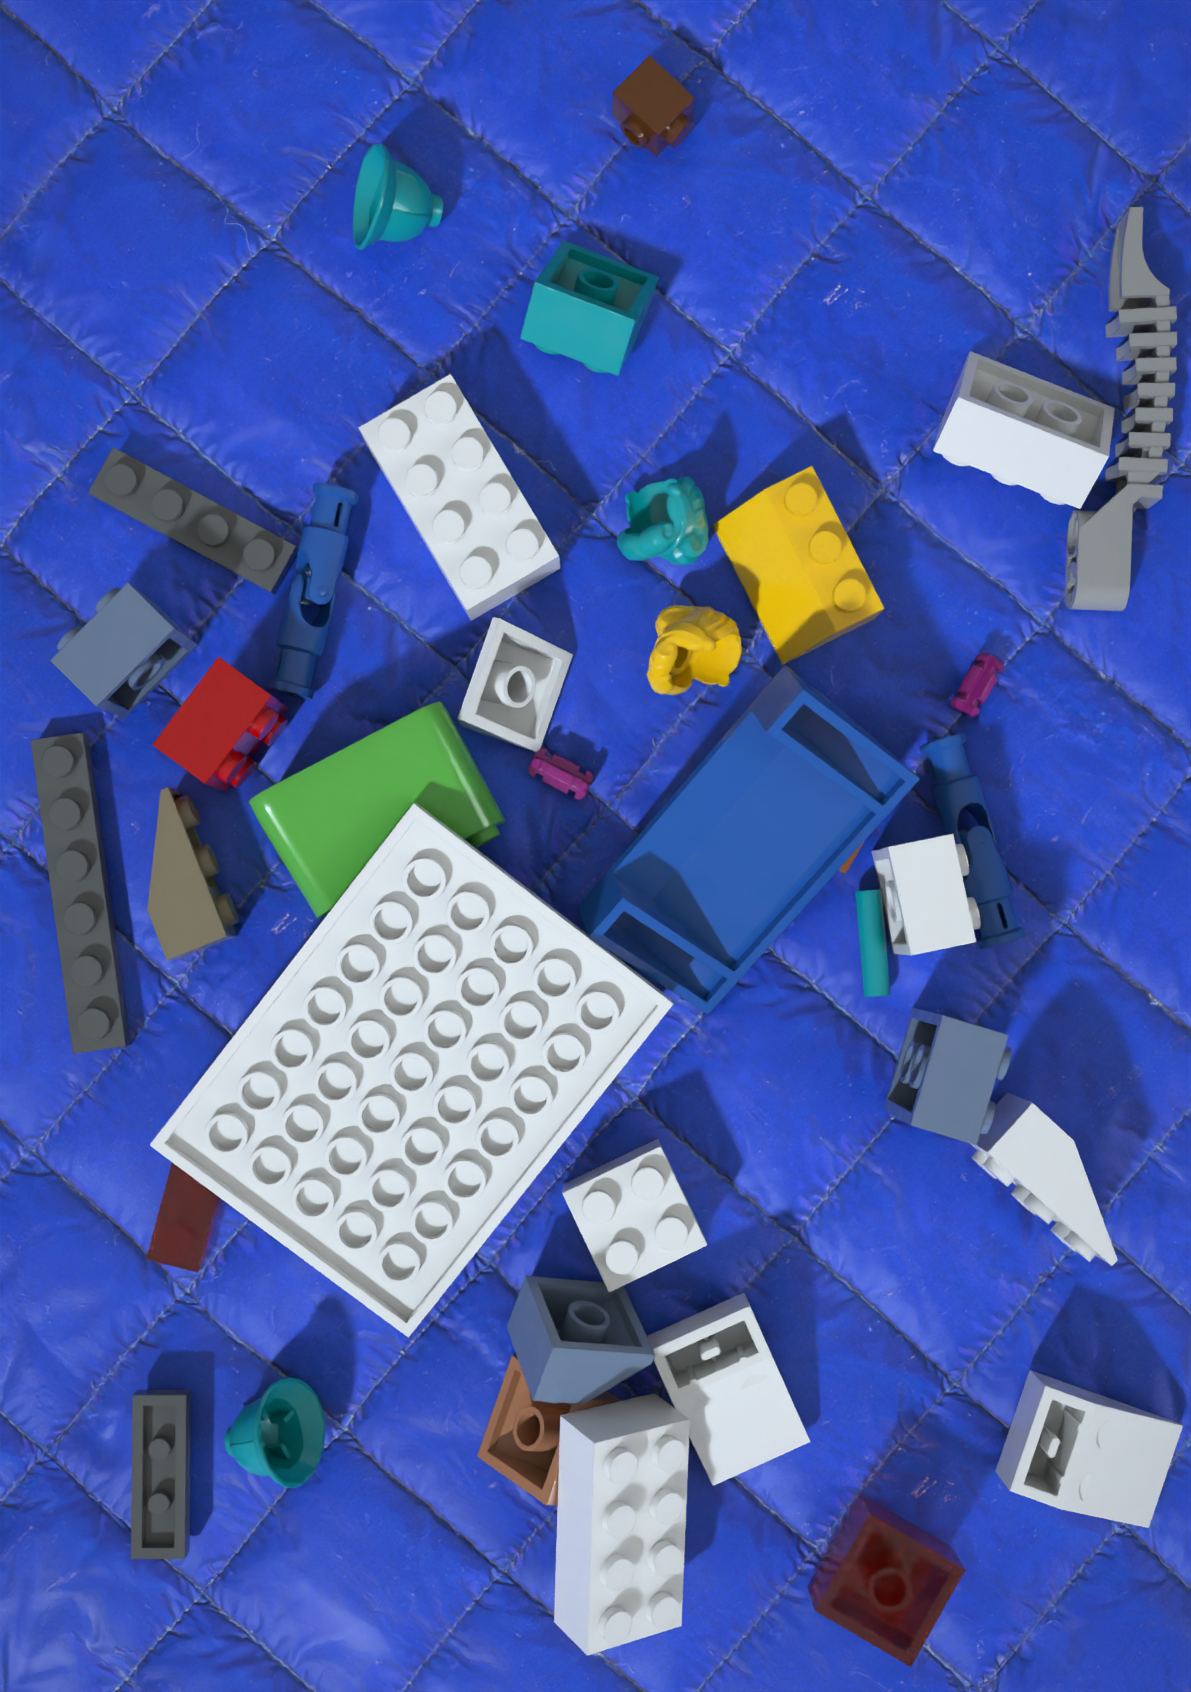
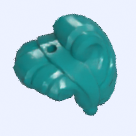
(665, 522)

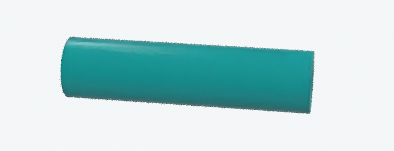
(872, 943)

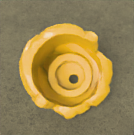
(693, 645)

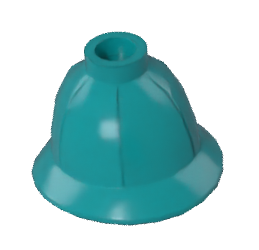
(391, 201)
(280, 1433)

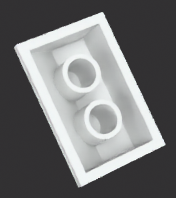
(1025, 431)

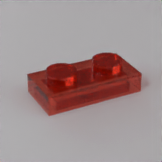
(183, 1222)

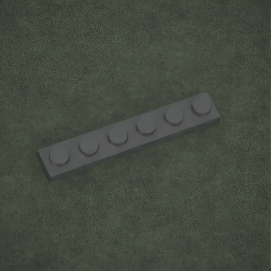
(80, 893)

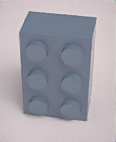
(947, 1076)

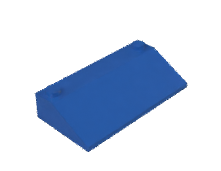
(745, 842)

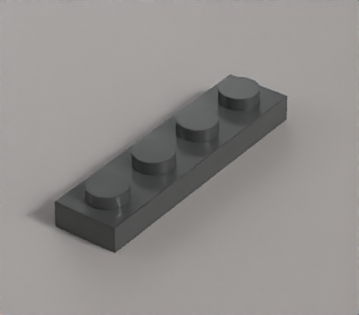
(193, 521)

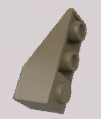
(183, 891)

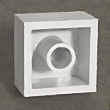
(926, 895)
(633, 1215)

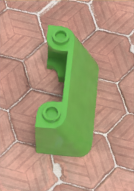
(345, 806)

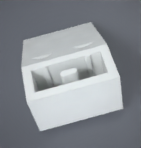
(1048, 1174)
(728, 1388)
(1086, 1452)

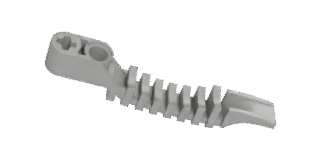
(1102, 539)

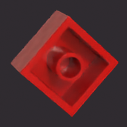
(222, 727)

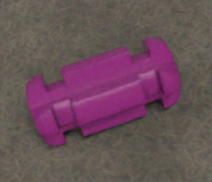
(977, 684)
(561, 773)

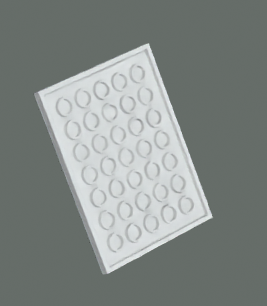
(412, 1070)

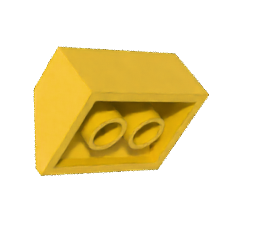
(798, 566)

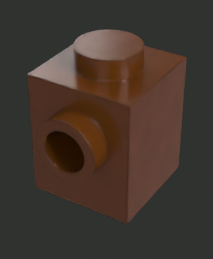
(653, 108)

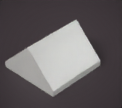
(514, 686)

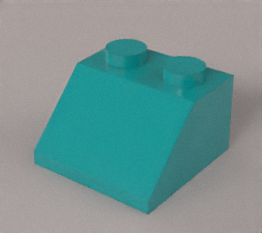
(588, 308)

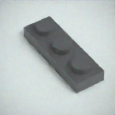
(160, 1474)

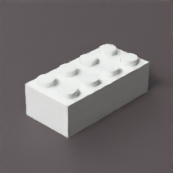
(460, 497)
(621, 1522)

